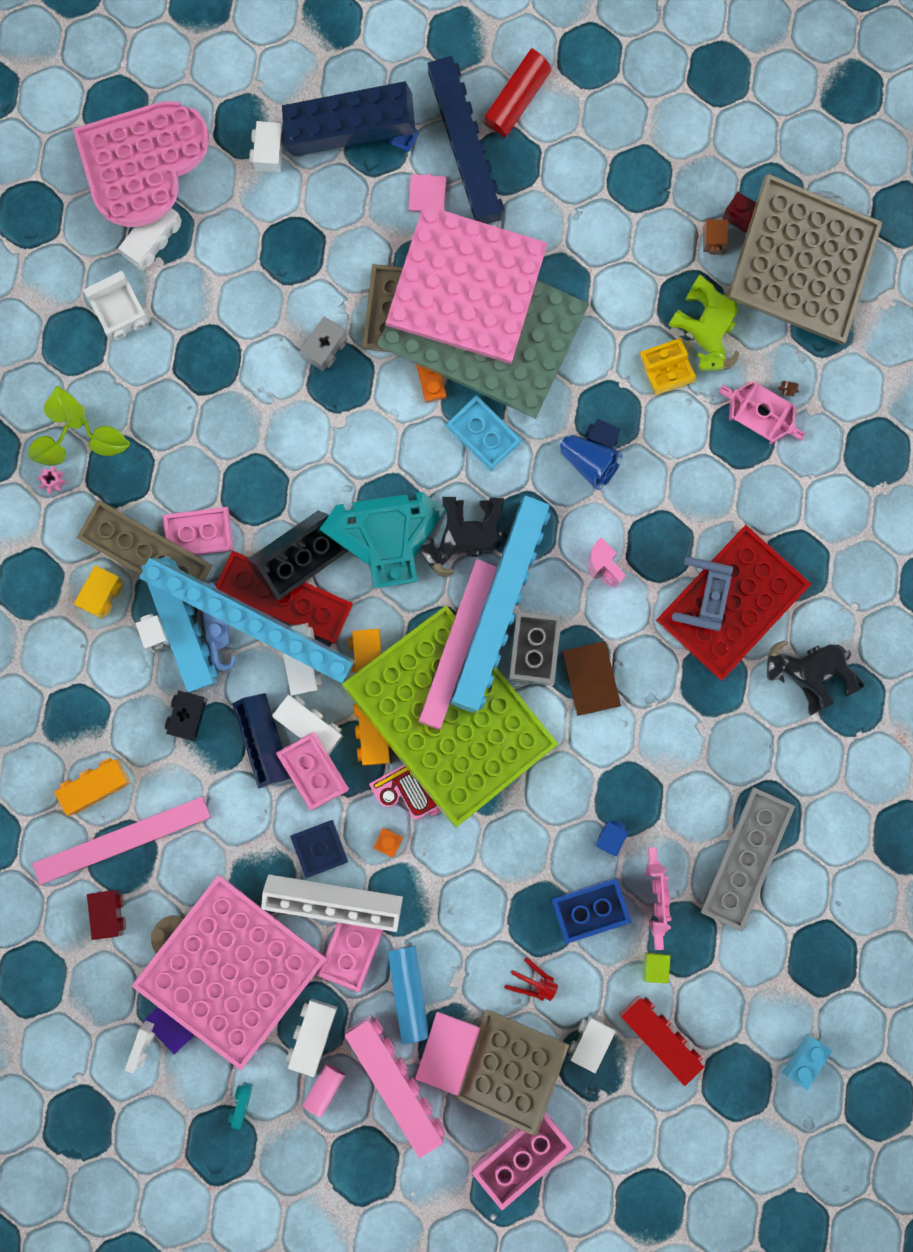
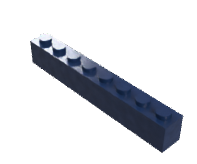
(464, 140)

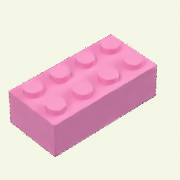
(520, 1161)

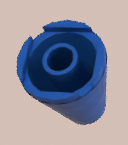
(591, 459)

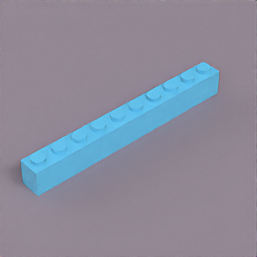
(499, 605)
(247, 619)

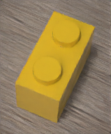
(99, 592)

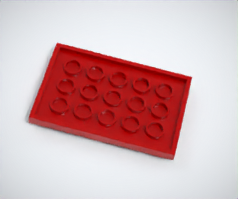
(757, 597)

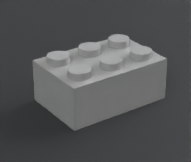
(535, 648)

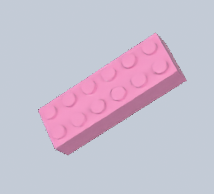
(395, 1086)

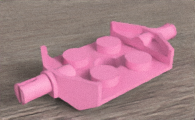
(744, 409)
(661, 907)

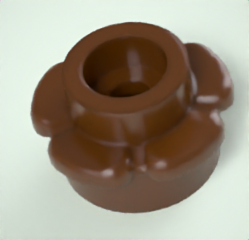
(789, 388)

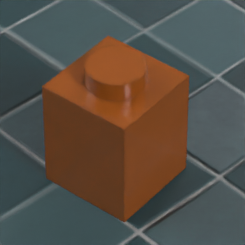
(715, 236)

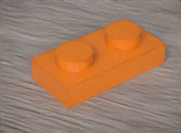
(431, 385)

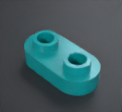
(243, 1096)

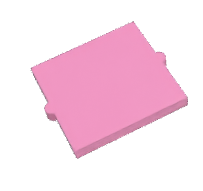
(427, 191)

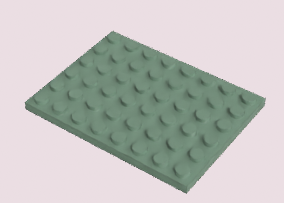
(524, 383)

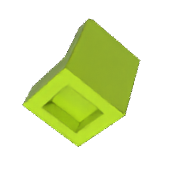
(656, 967)

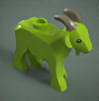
(711, 326)

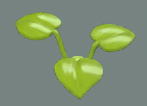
(64, 407)

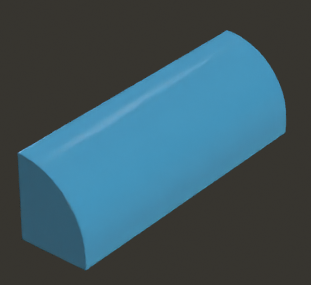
(408, 994)

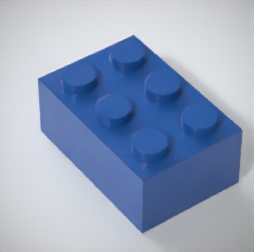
(590, 910)

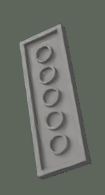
(747, 859)

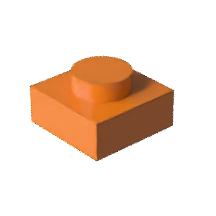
(388, 842)

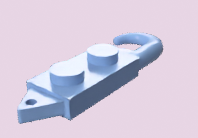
(217, 637)

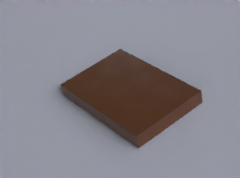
(591, 678)

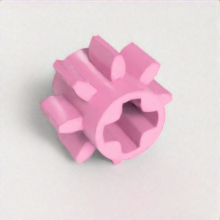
(53, 485)

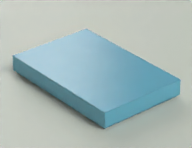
(484, 433)

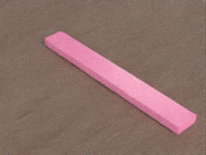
(457, 644)
(121, 840)

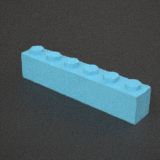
(184, 637)

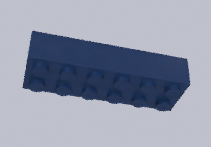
(348, 119)

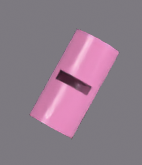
(323, 1090)

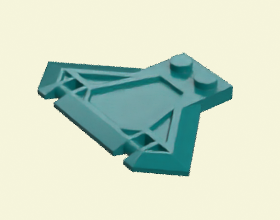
(385, 534)

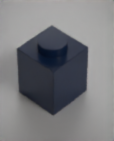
(603, 433)

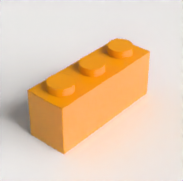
(92, 786)

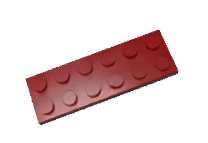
(305, 604)

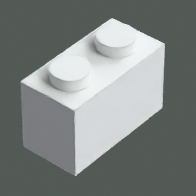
(268, 147)
(152, 633)
(591, 1043)

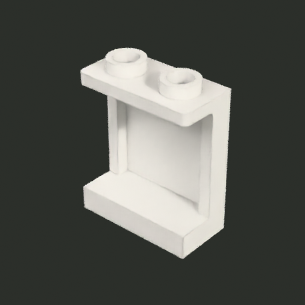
(116, 306)

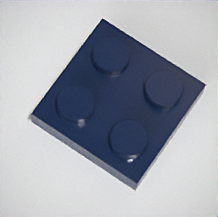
(319, 848)

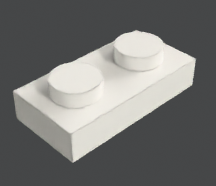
(143, 1039)

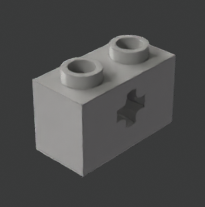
(325, 332)

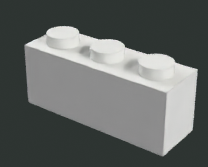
(147, 240)
(301, 676)
(303, 722)
(311, 1037)

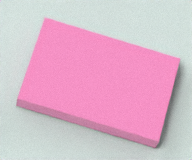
(200, 530)
(312, 771)
(350, 955)
(447, 1053)

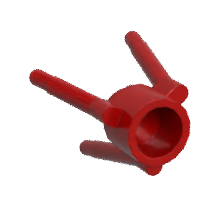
(545, 988)

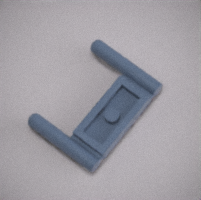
(714, 595)

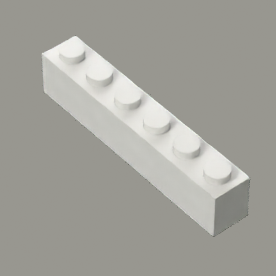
(332, 903)

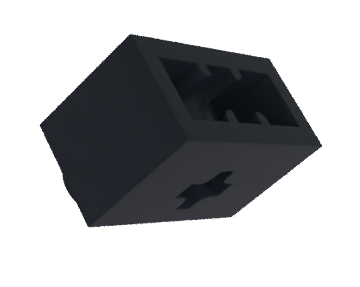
(190, 727)

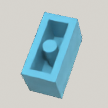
(807, 1062)

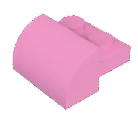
(601, 561)

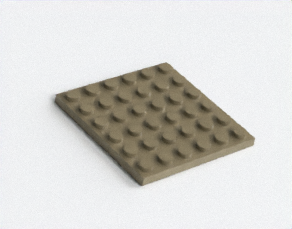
(804, 259)

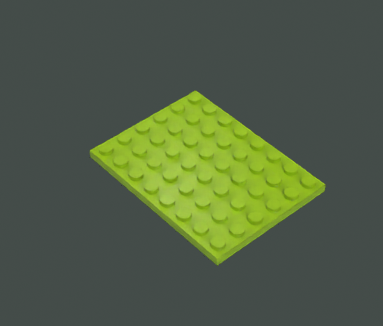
(472, 752)

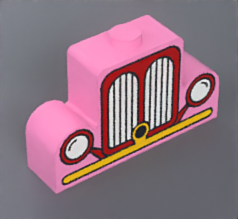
(403, 784)

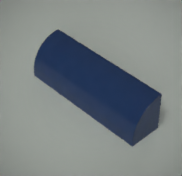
(260, 739)

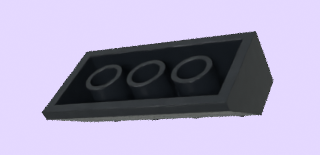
(295, 556)

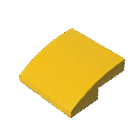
(667, 366)

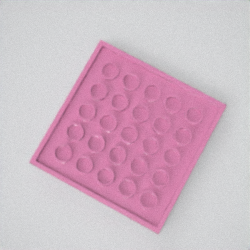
(466, 284)
(229, 972)

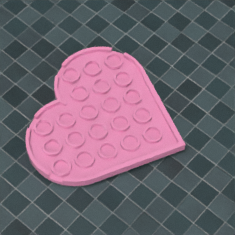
(137, 160)

